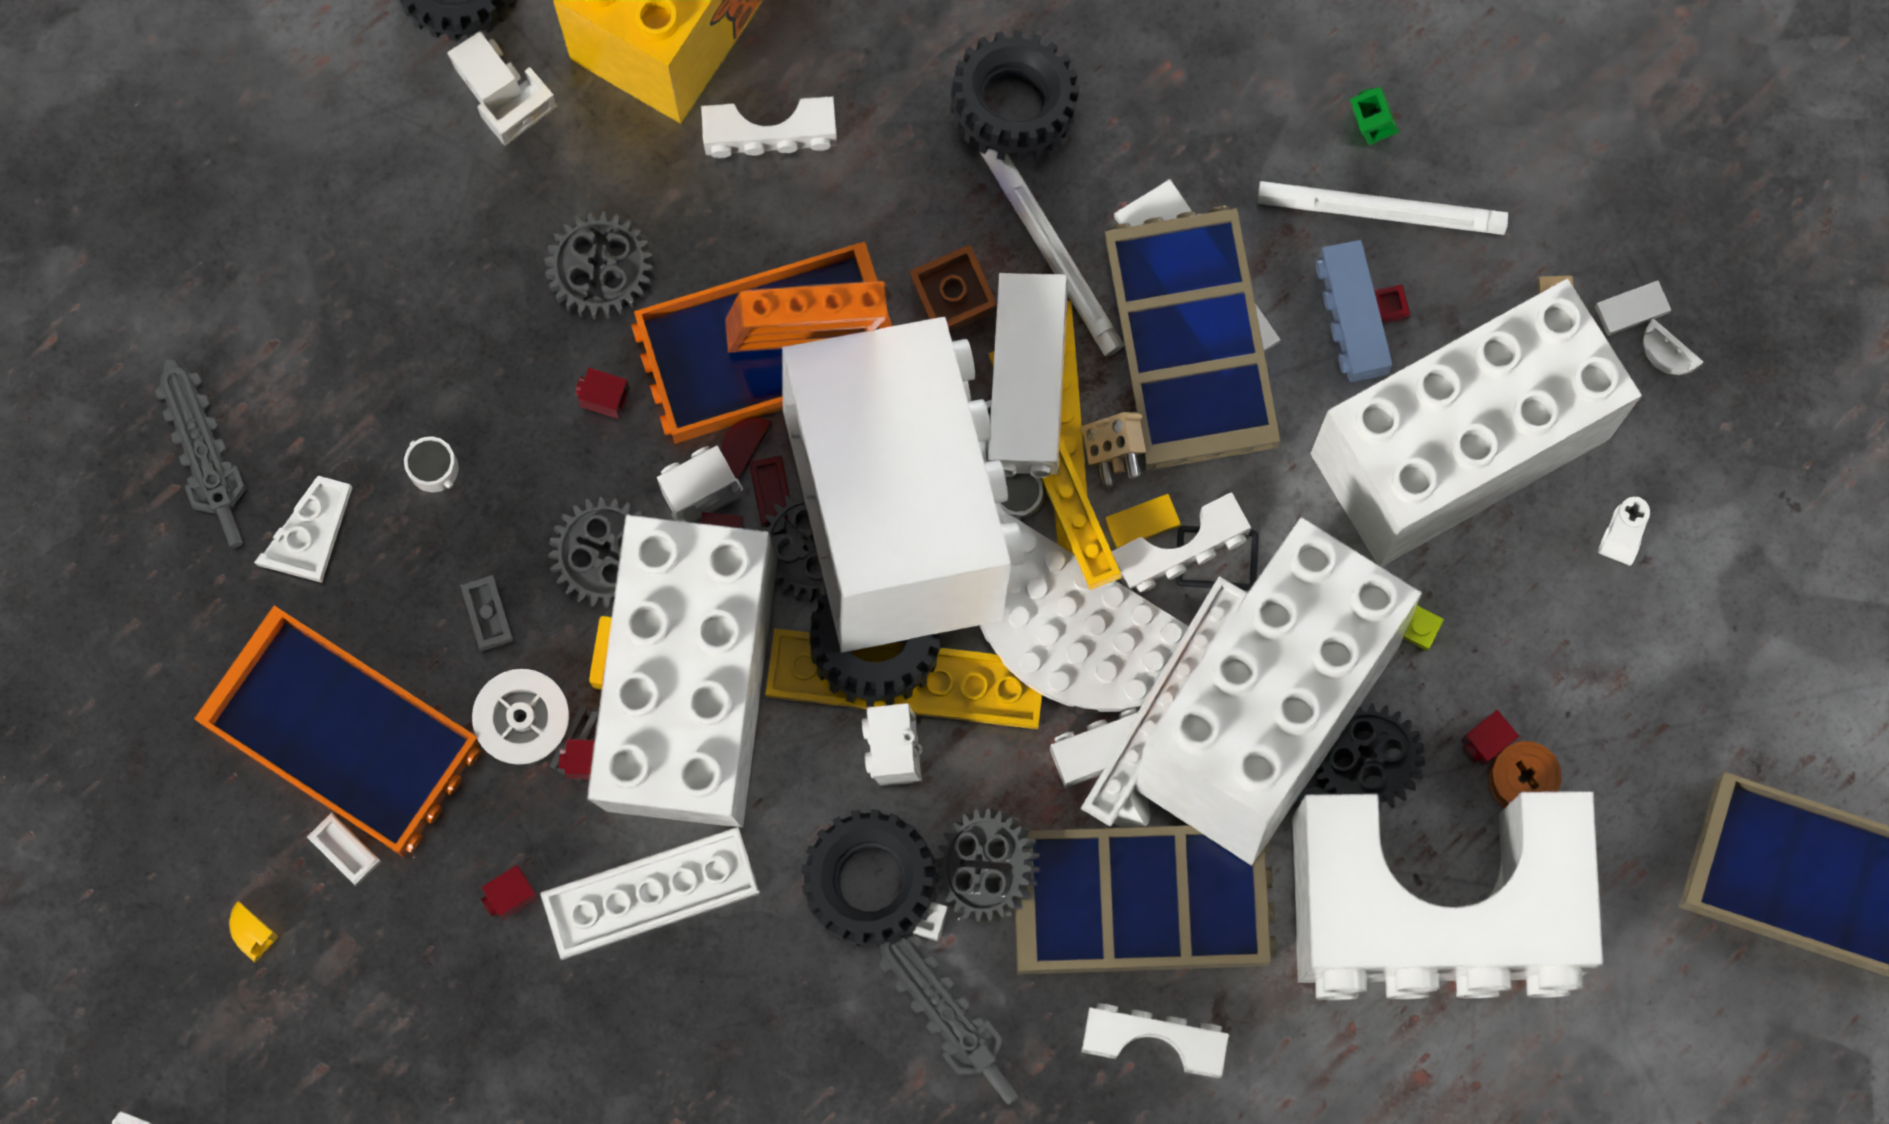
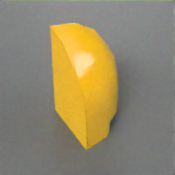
(250, 932)

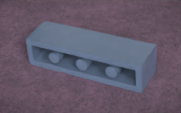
(1354, 311)

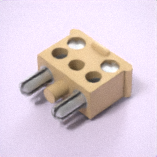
(1112, 442)

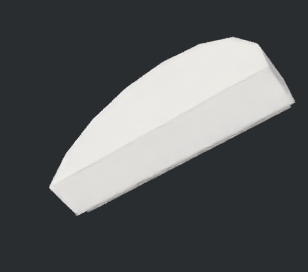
(1667, 351)

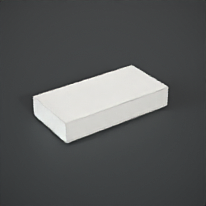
(1633, 308)
(344, 849)

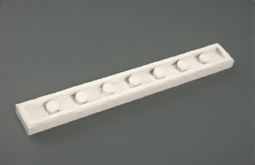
(1123, 767)

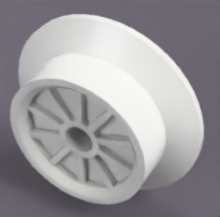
(518, 694)

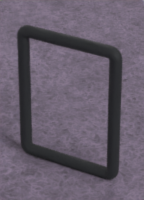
(1209, 584)

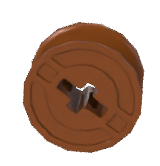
(1518, 759)

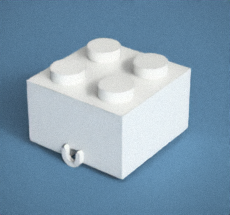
(699, 485)
(892, 743)

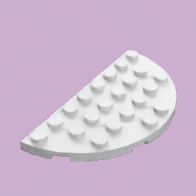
(1076, 643)

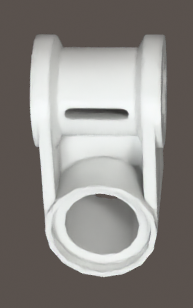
(1624, 536)

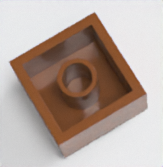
(954, 289)

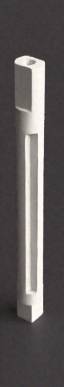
(1382, 208)
(1054, 252)

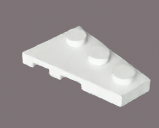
(310, 533)

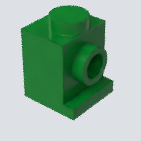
(1374, 115)

